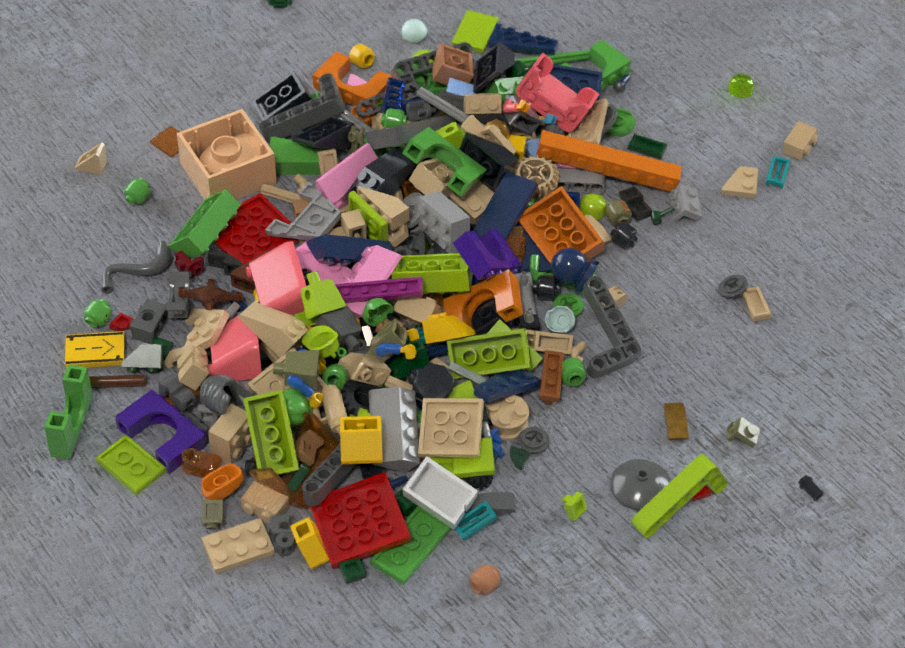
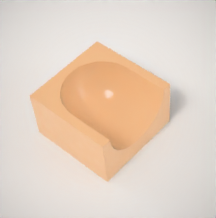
(227, 156)

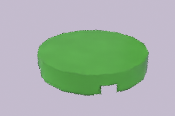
(623, 125)

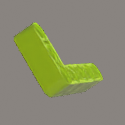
(678, 493)

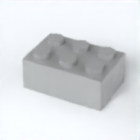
(442, 220)

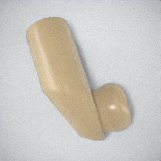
(301, 181)
(578, 349)

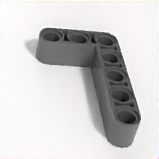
(424, 65)
(306, 114)
(402, 134)
(611, 329)
(326, 476)

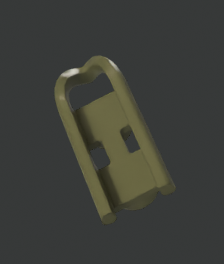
(355, 137)

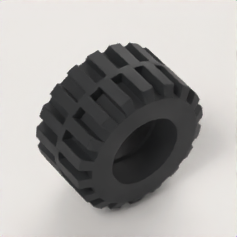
(354, 393)

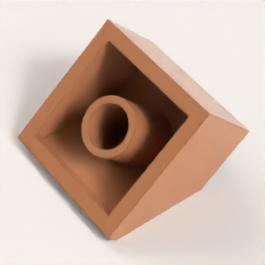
(452, 64)

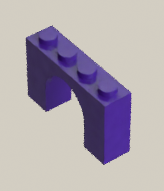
(487, 254)
(152, 410)

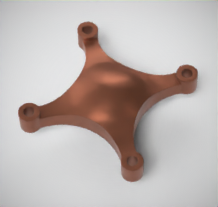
(210, 294)

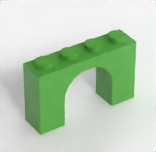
(610, 61)
(432, 145)
(64, 428)

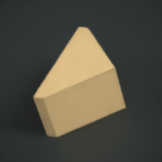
(93, 160)

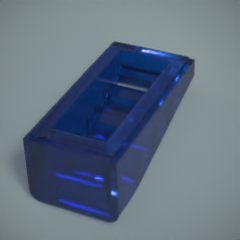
(387, 104)

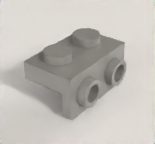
(685, 202)

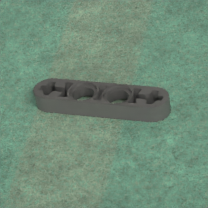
(366, 103)

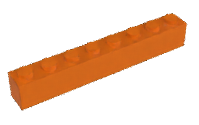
(608, 161)

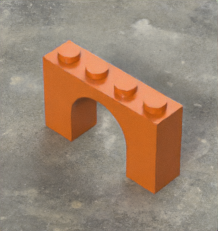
(339, 66)
(501, 287)

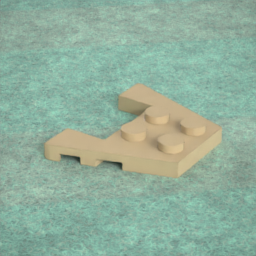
(204, 334)

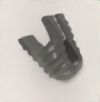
(216, 399)

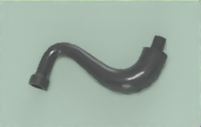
(159, 264)

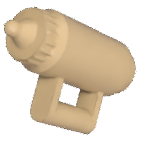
(333, 407)

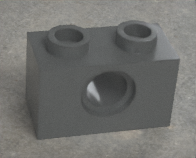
(149, 321)

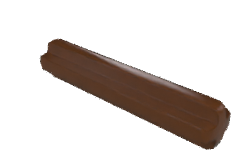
(117, 381)

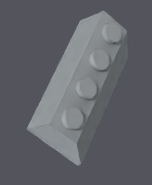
(398, 427)

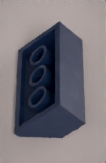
(342, 248)

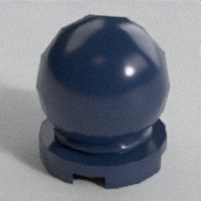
(571, 267)

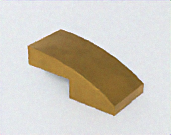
(676, 421)

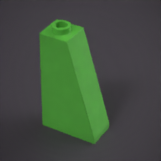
(295, 158)

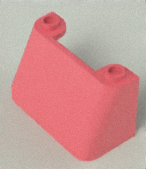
(553, 97)
(279, 279)
(236, 352)

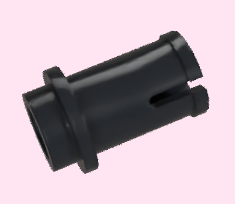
(810, 487)

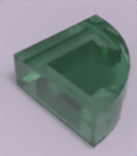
(519, 457)

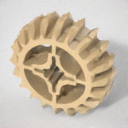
(535, 169)

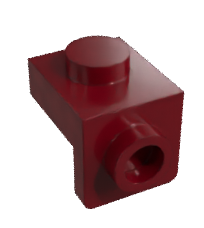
(184, 264)

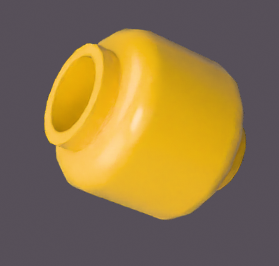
(362, 56)

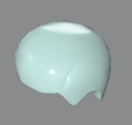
(414, 31)
(560, 319)

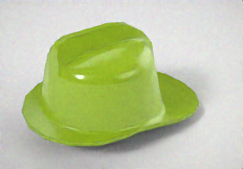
(322, 339)

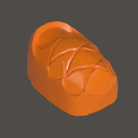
(222, 482)

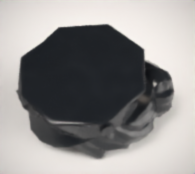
(431, 381)

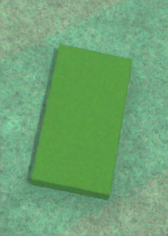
(404, 559)

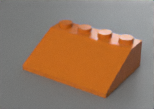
(560, 224)

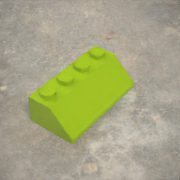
(439, 272)
(490, 352)
(271, 432)

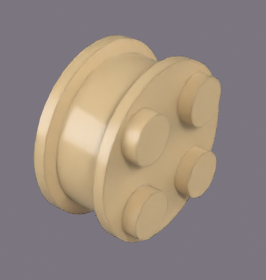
(509, 416)

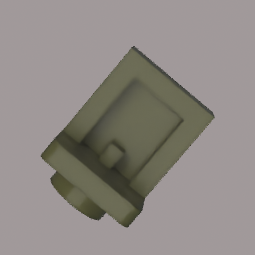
(744, 431)
(212, 513)

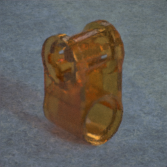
(201, 464)

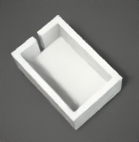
(440, 493)

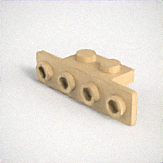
(489, 132)

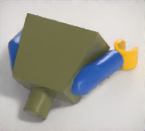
(391, 341)
(302, 372)

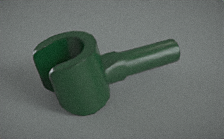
(656, 215)

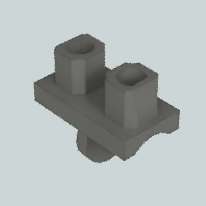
(421, 110)

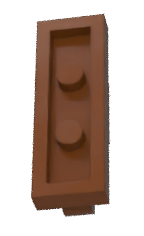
(551, 377)

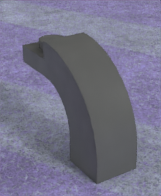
(178, 306)

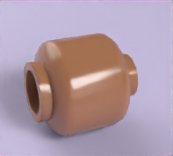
(485, 579)

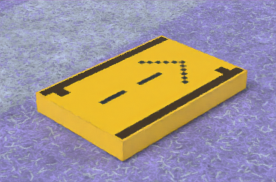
(95, 349)

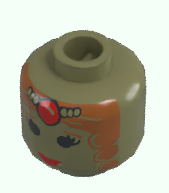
(618, 212)

